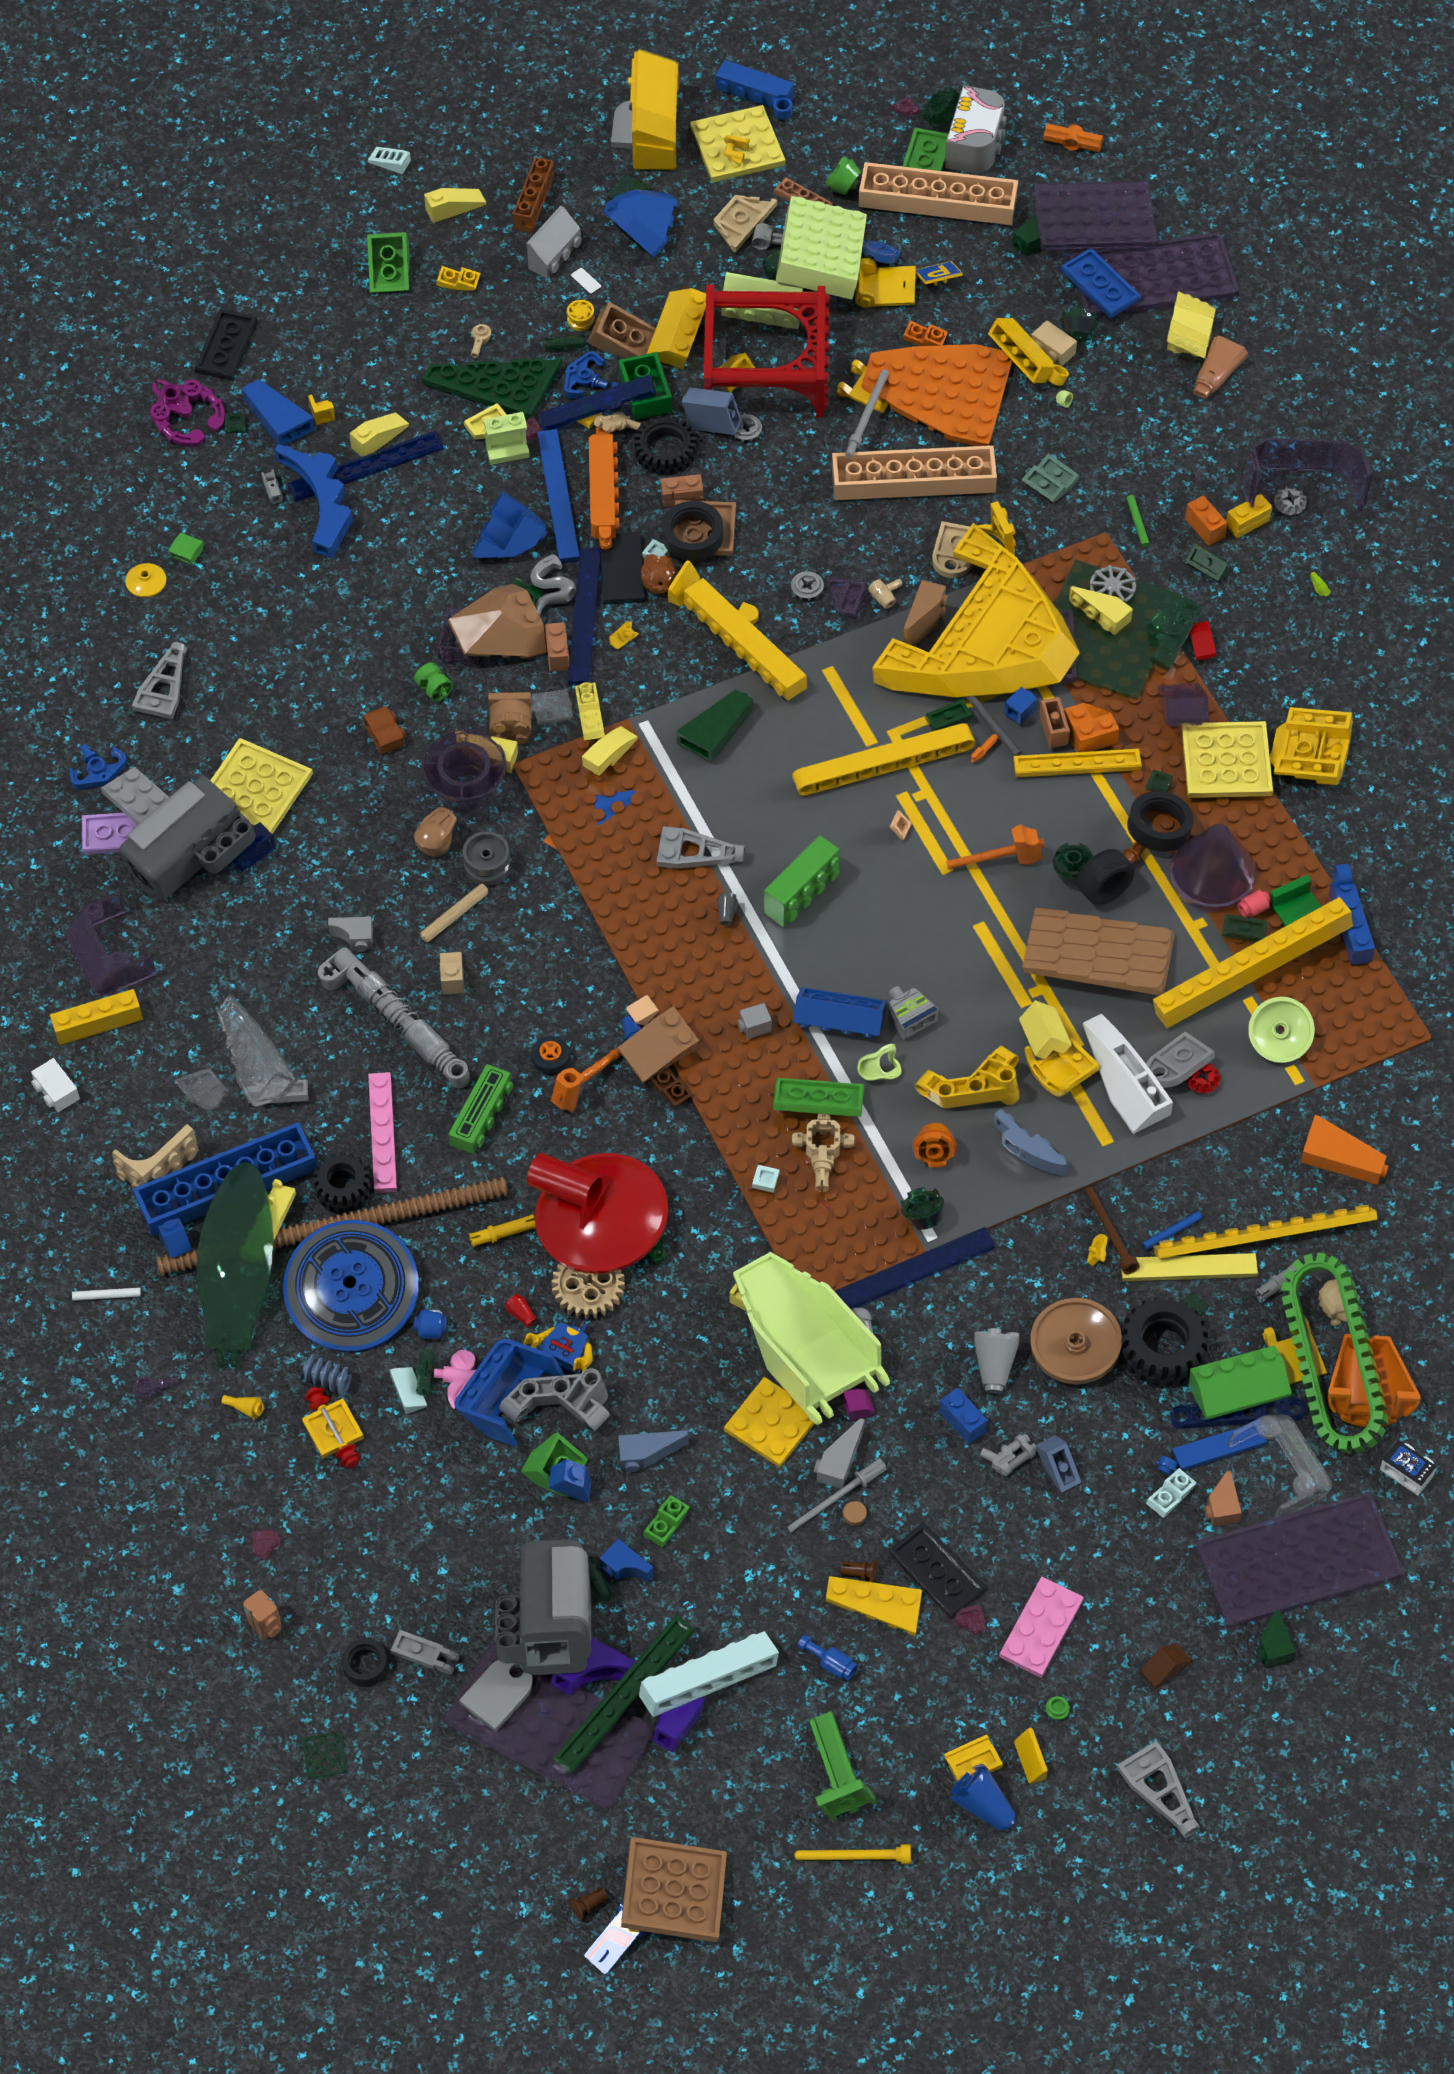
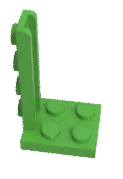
(846, 1791)

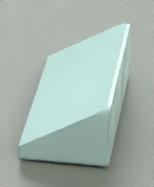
(406, 1384)

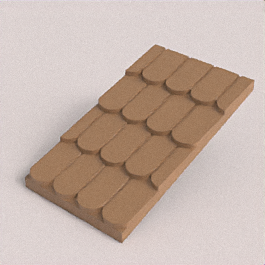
(1098, 951)

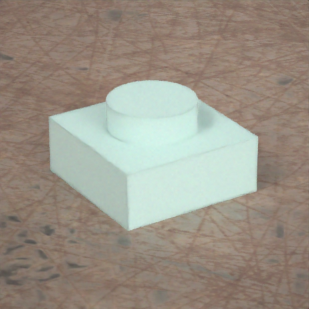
(655, 548)
(765, 1178)

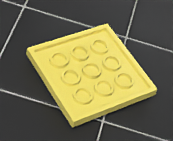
(750, 124)
(1227, 759)
(261, 782)

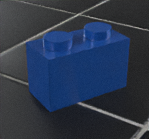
(963, 1415)

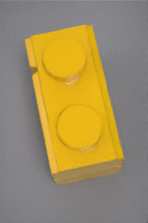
(1246, 518)

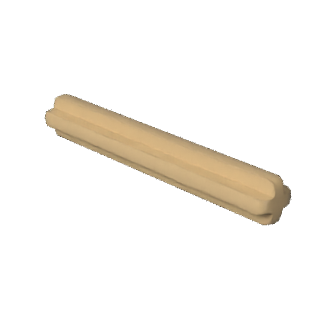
(454, 912)

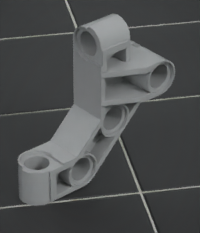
(582, 1397)

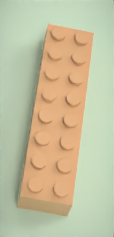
(938, 193)
(914, 472)

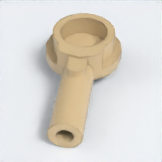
(481, 334)

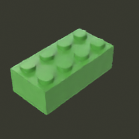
(802, 881)

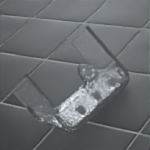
(1312, 1479)

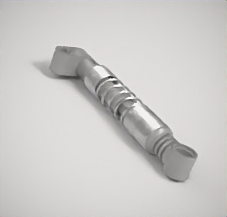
(377, 993)

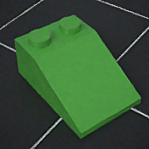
(388, 262)

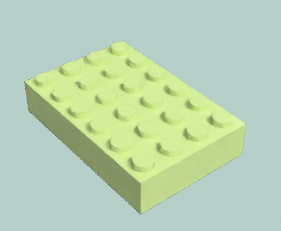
(821, 247)

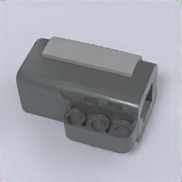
(185, 836)
(551, 1617)

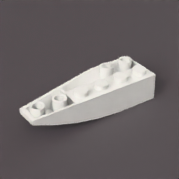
(1126, 1077)

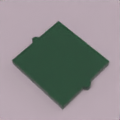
(626, 184)

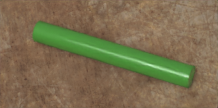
(1138, 521)

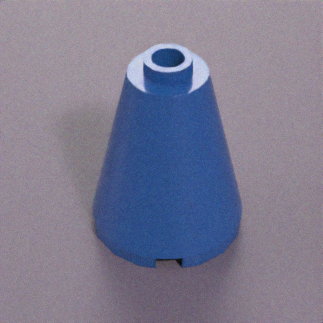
(983, 1798)

